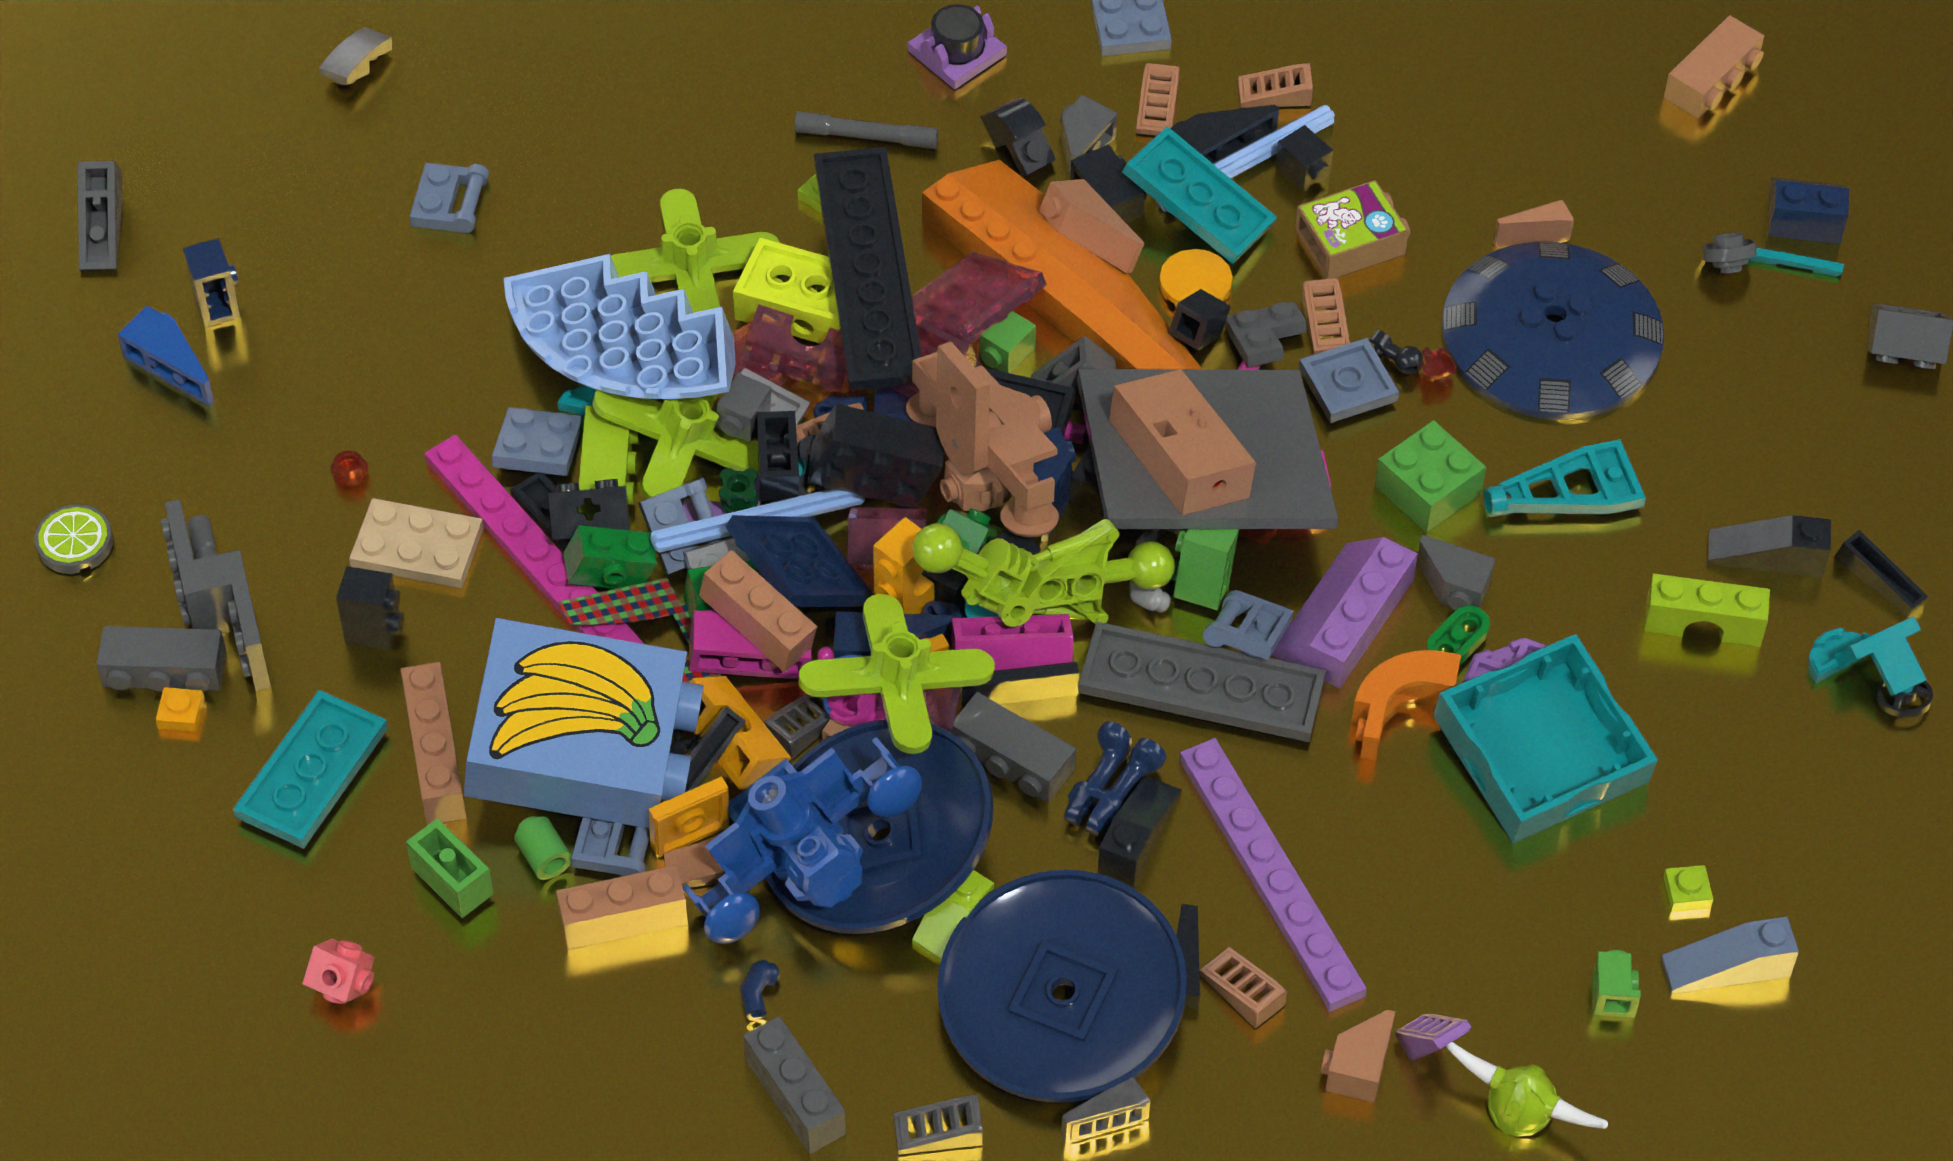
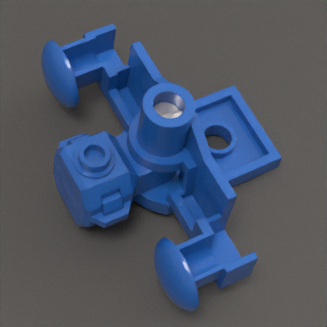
(793, 829)

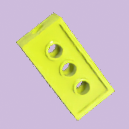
(790, 283)

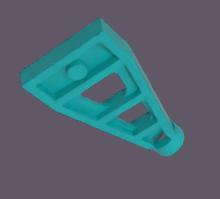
(1609, 469)

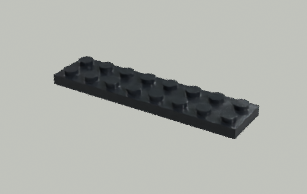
(867, 267)

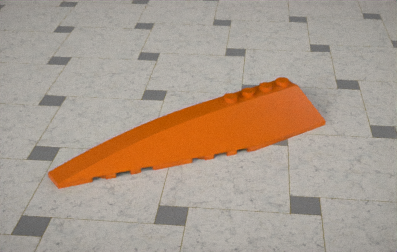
(998, 216)

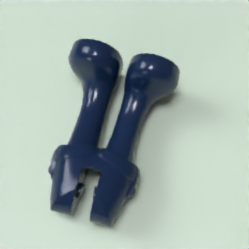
(1115, 745)

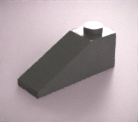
(99, 214)

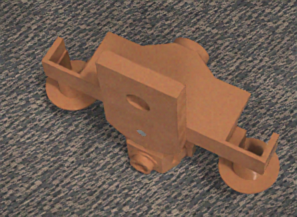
(989, 439)

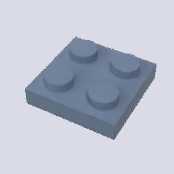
(1131, 26)
(1348, 380)
(537, 441)

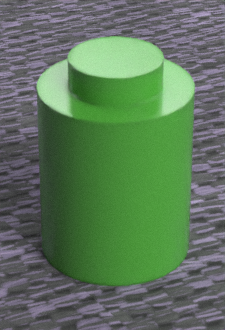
(542, 847)

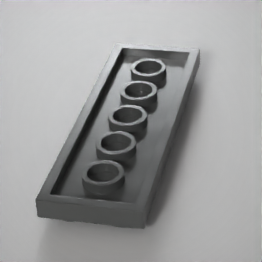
(1202, 681)

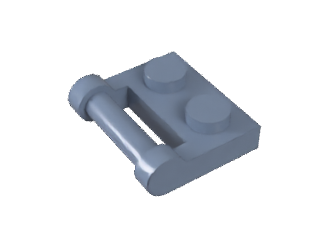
(438, 194)
(667, 511)
(1259, 630)
(599, 844)

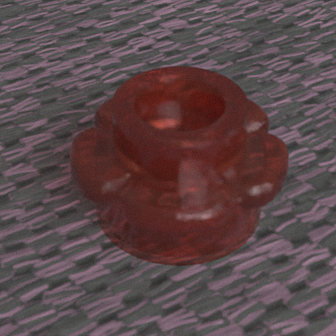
(347, 461)

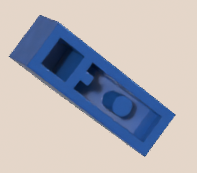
(160, 348)

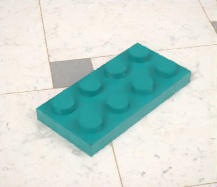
(1199, 194)
(310, 769)

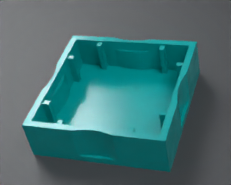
(1544, 738)

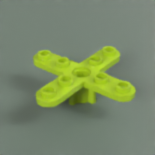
(690, 252)
(682, 430)
(899, 671)

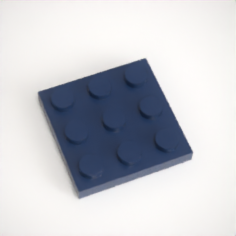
(799, 560)

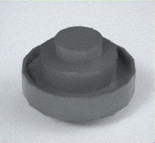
(1729, 251)

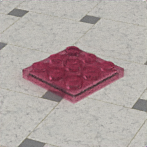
(976, 295)

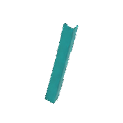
(1817, 265)

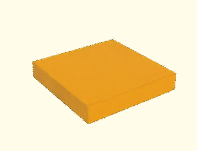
(689, 817)

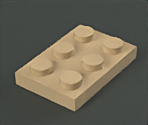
(417, 543)

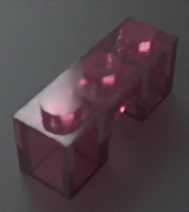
(773, 347)

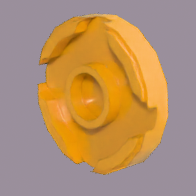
(1195, 270)

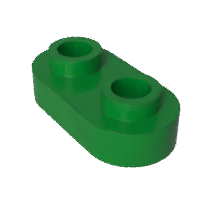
(1454, 639)

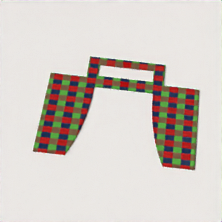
(632, 604)

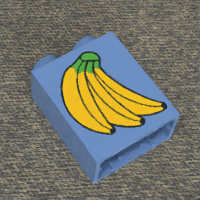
(580, 724)

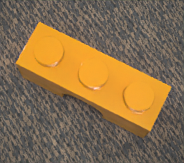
(897, 570)
(754, 747)

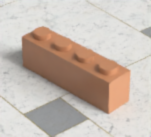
(433, 743)

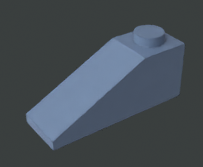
(1733, 957)

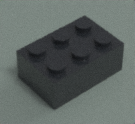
(875, 456)

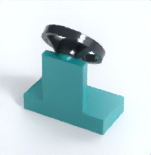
(1896, 666)

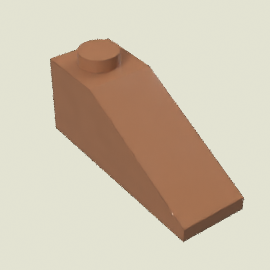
(1090, 222)

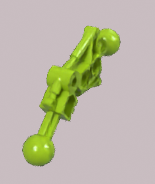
(1053, 582)

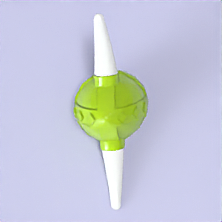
(1522, 1097)

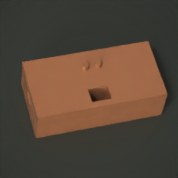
(1182, 442)

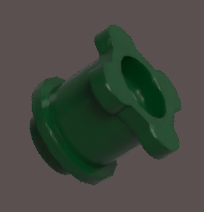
(738, 490)

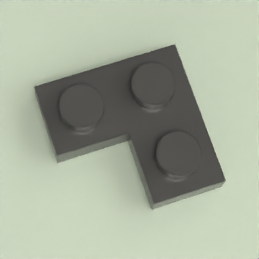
(1258, 331)

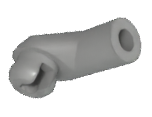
(1150, 599)

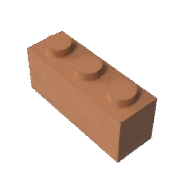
(1714, 67)
(757, 611)
(622, 907)

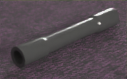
(826, 125)

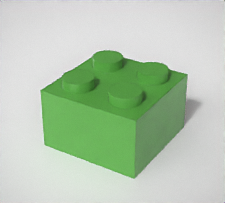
(1430, 476)

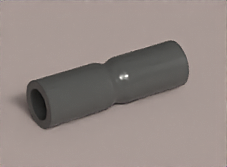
(201, 536)

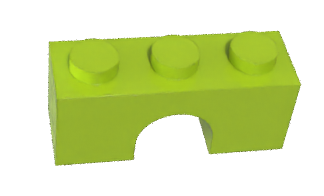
(1681, 601)

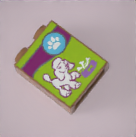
(1352, 229)

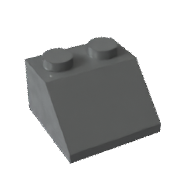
(1909, 334)

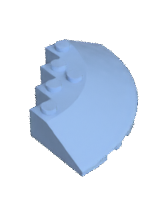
(621, 333)

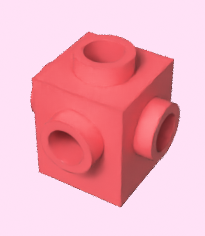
(339, 970)

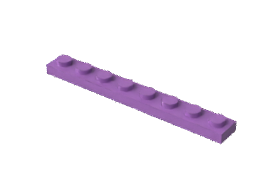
(1273, 875)

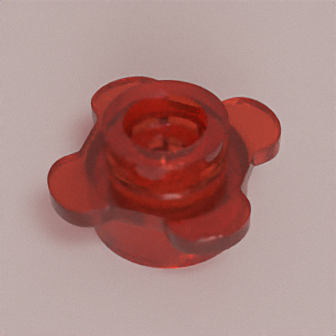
(1438, 365)

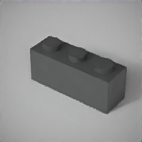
(161, 658)
(1015, 747)
(794, 1085)

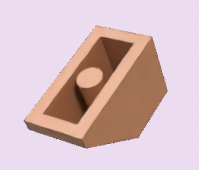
(1359, 1058)

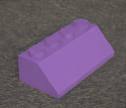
(1348, 607)

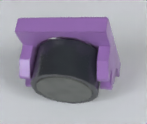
(958, 38)

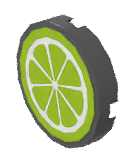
(73, 538)

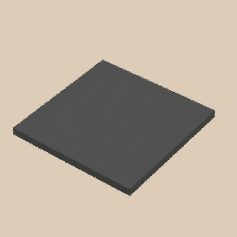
(1267, 417)

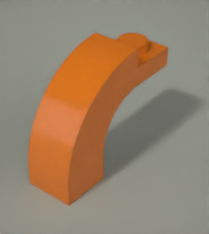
(1396, 683)

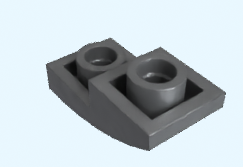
(352, 56)

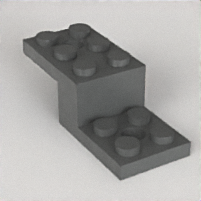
(214, 594)

